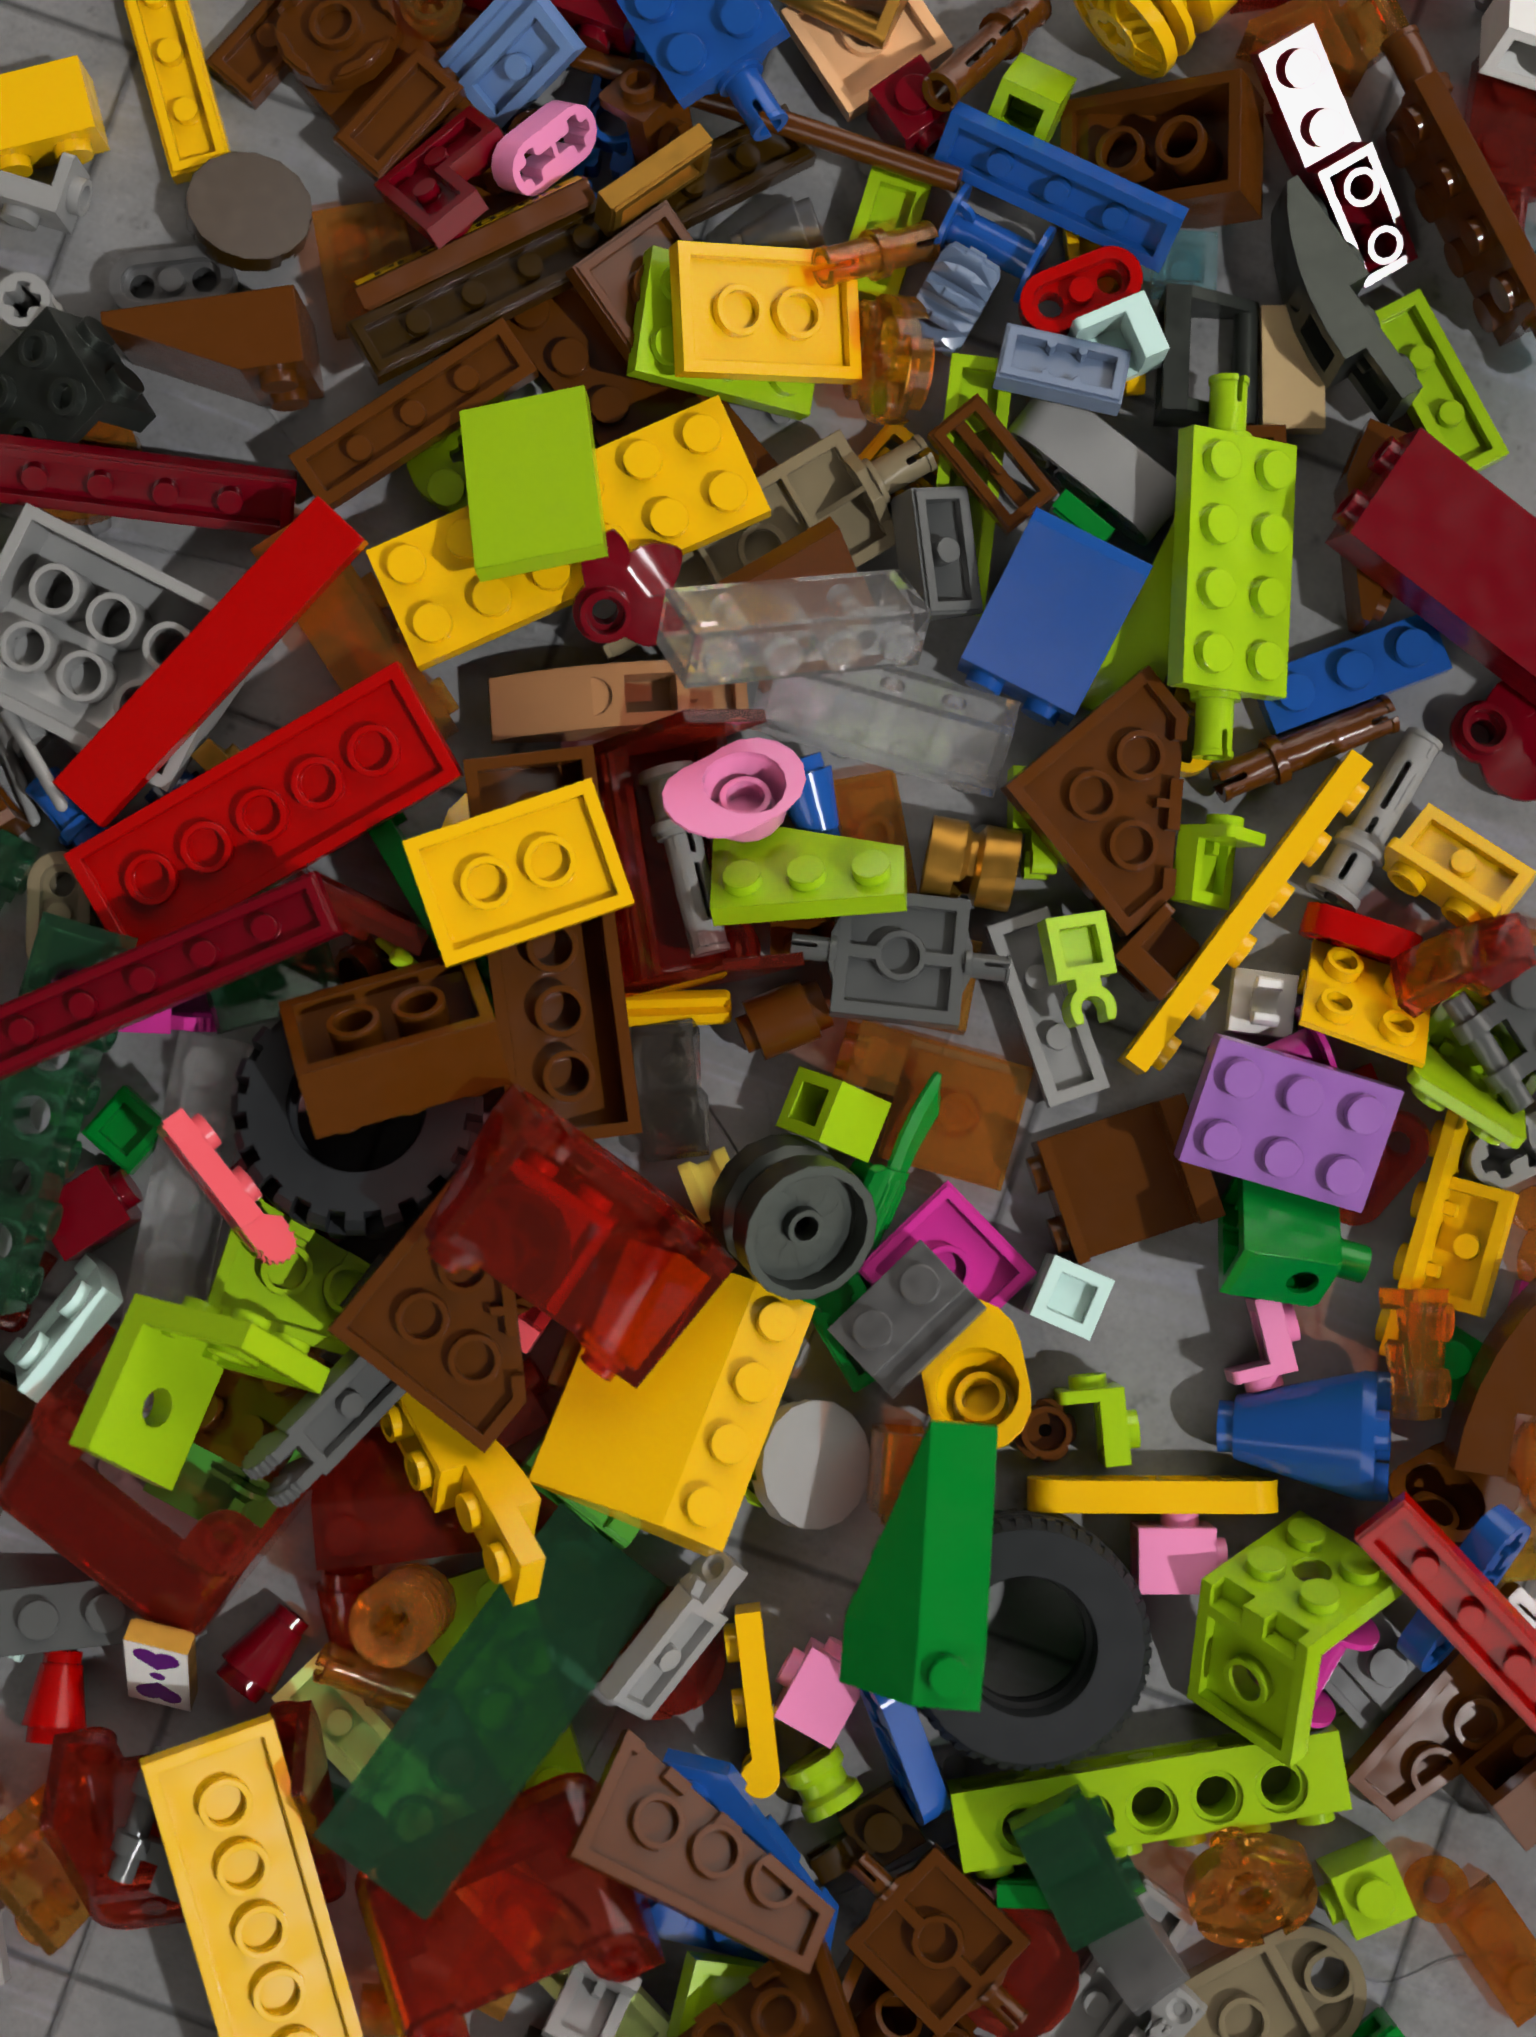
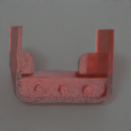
(652, 930)
(110, 1533)

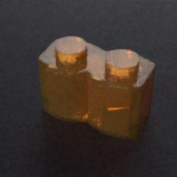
(889, 1459)

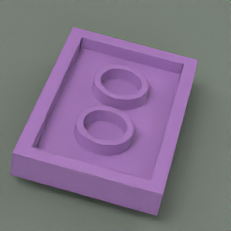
(1288, 1123)

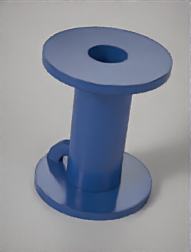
(1005, 248)

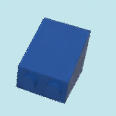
(1052, 618)

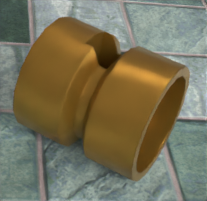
(971, 863)

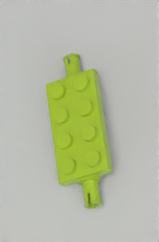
(1230, 566)

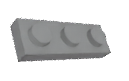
(1061, 1056)

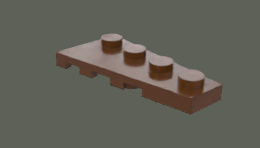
(1433, 1729)
(686, 1855)

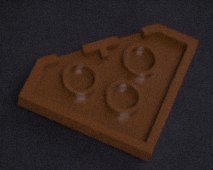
(1113, 799)
(440, 1335)

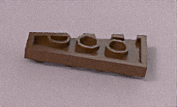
(782, 2005)

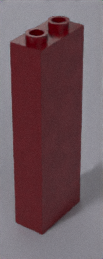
(1447, 551)

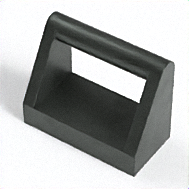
(1175, 311)

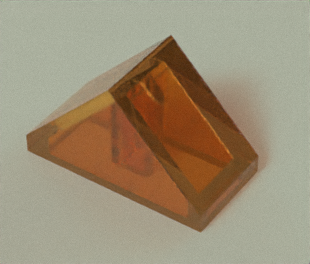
(1332, 26)

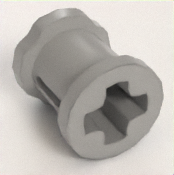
(18, 298)

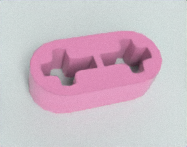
(540, 137)

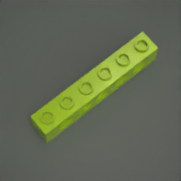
(1312, 1796)

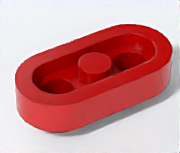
(1076, 288)

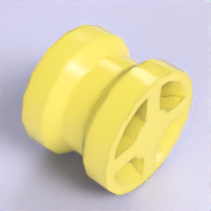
(700, 1180)

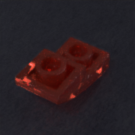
(1474, 954)

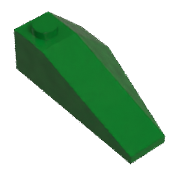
(924, 1598)

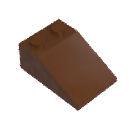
(1181, 139)
(234, 343)

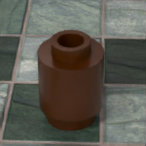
(784, 1018)

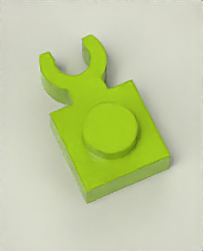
(1080, 953)

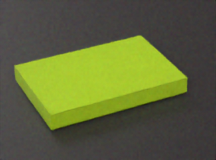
(532, 484)

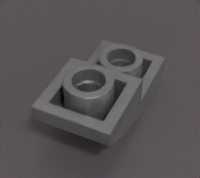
(1140, 1962)

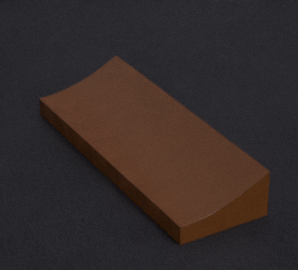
(562, 992)

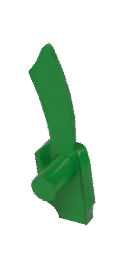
(889, 1181)

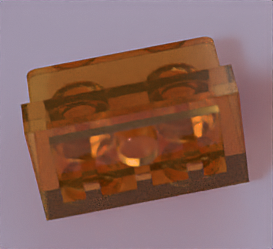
(34, 1881)

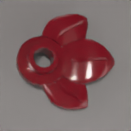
(636, 585)
(1510, 754)

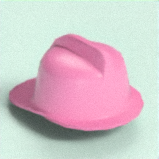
(736, 791)

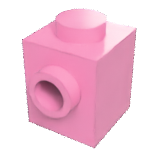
(1174, 1553)
(812, 1694)

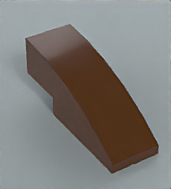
(1495, 1391)

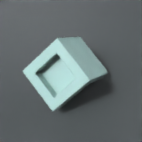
(1129, 326)
(1068, 1296)

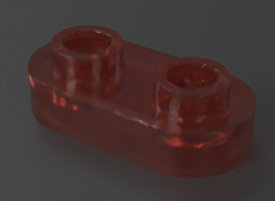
(1394, 1169)

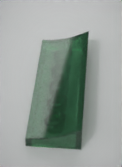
(490, 1717)

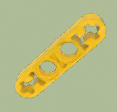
(1152, 1494)

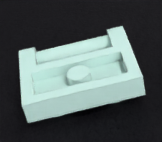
(65, 1327)

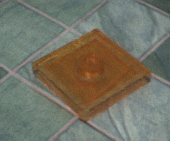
(976, 1111)

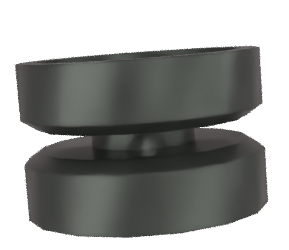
(793, 1216)

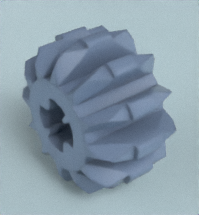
(956, 295)

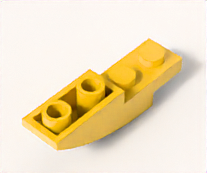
(485, 1488)

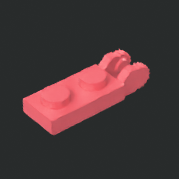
(229, 1190)

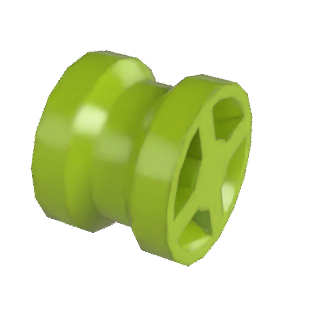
(822, 1783)

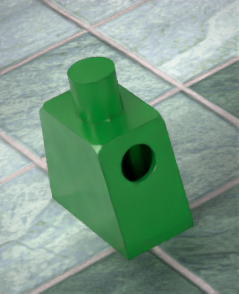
(1283, 1246)

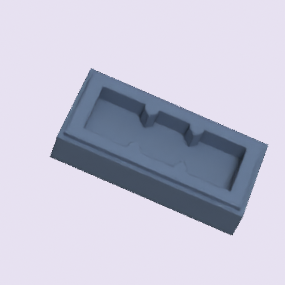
(1062, 369)

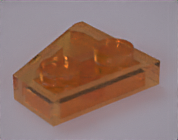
(1418, 1357)

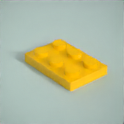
(761, 316)
(518, 872)

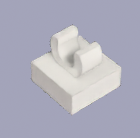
(1261, 1003)

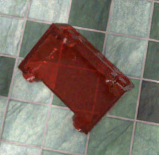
(577, 1237)
(508, 1919)

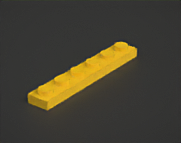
(1265, 894)

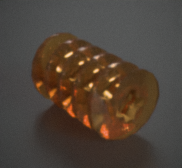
(396, 1639)

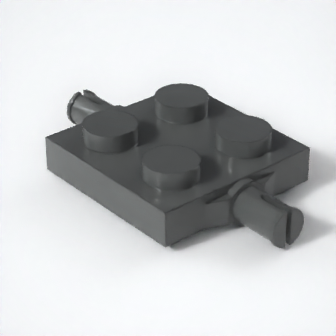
(903, 963)

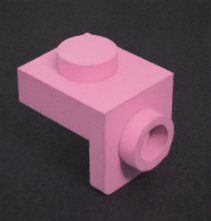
(1274, 1331)

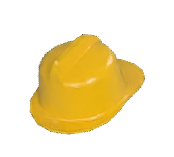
(982, 1377)

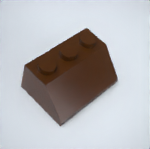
(393, 1045)

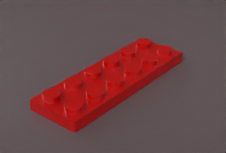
(268, 810)

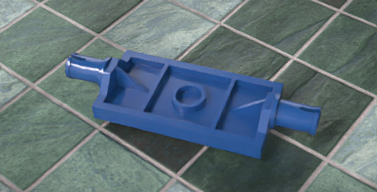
(713, 50)

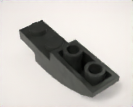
(1320, 288)

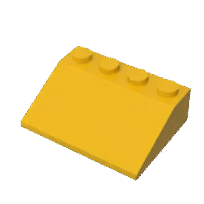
(691, 1433)

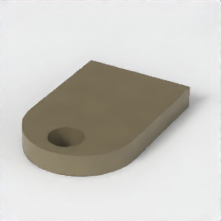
(1271, 1989)

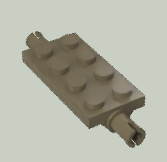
(803, 492)

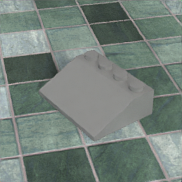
(88, 631)

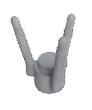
(26, 739)

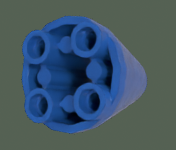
(1316, 1432)

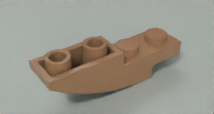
(595, 701)

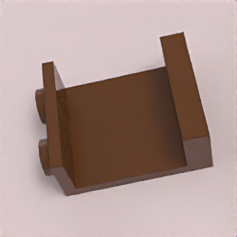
(1121, 1180)

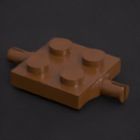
(938, 1940)

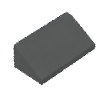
(938, 549)

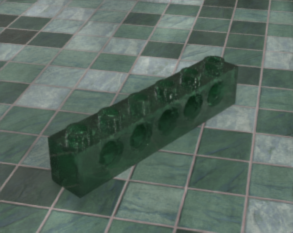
(59, 950)

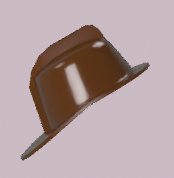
(1452, 1496)

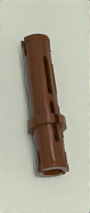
(955, 79)
(1279, 758)

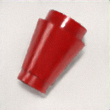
(56, 1697)

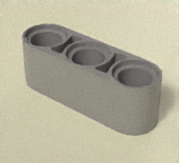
(1097, 467)

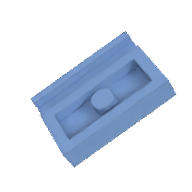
(512, 56)

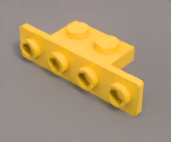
(1456, 1231)

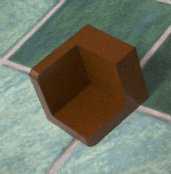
(1154, 954)

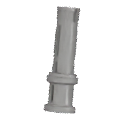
(1364, 849)
(687, 865)

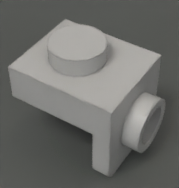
(55, 206)
(589, 2005)

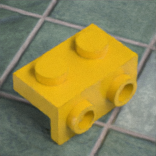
(1455, 868)

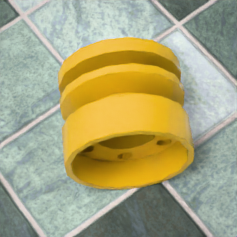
(1150, 32)

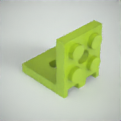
(180, 1359)
(1278, 1628)

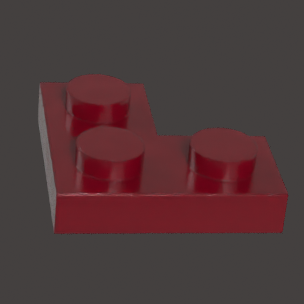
(432, 183)

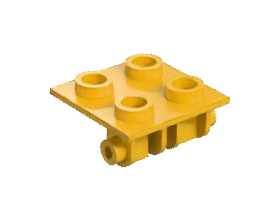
(1358, 1004)

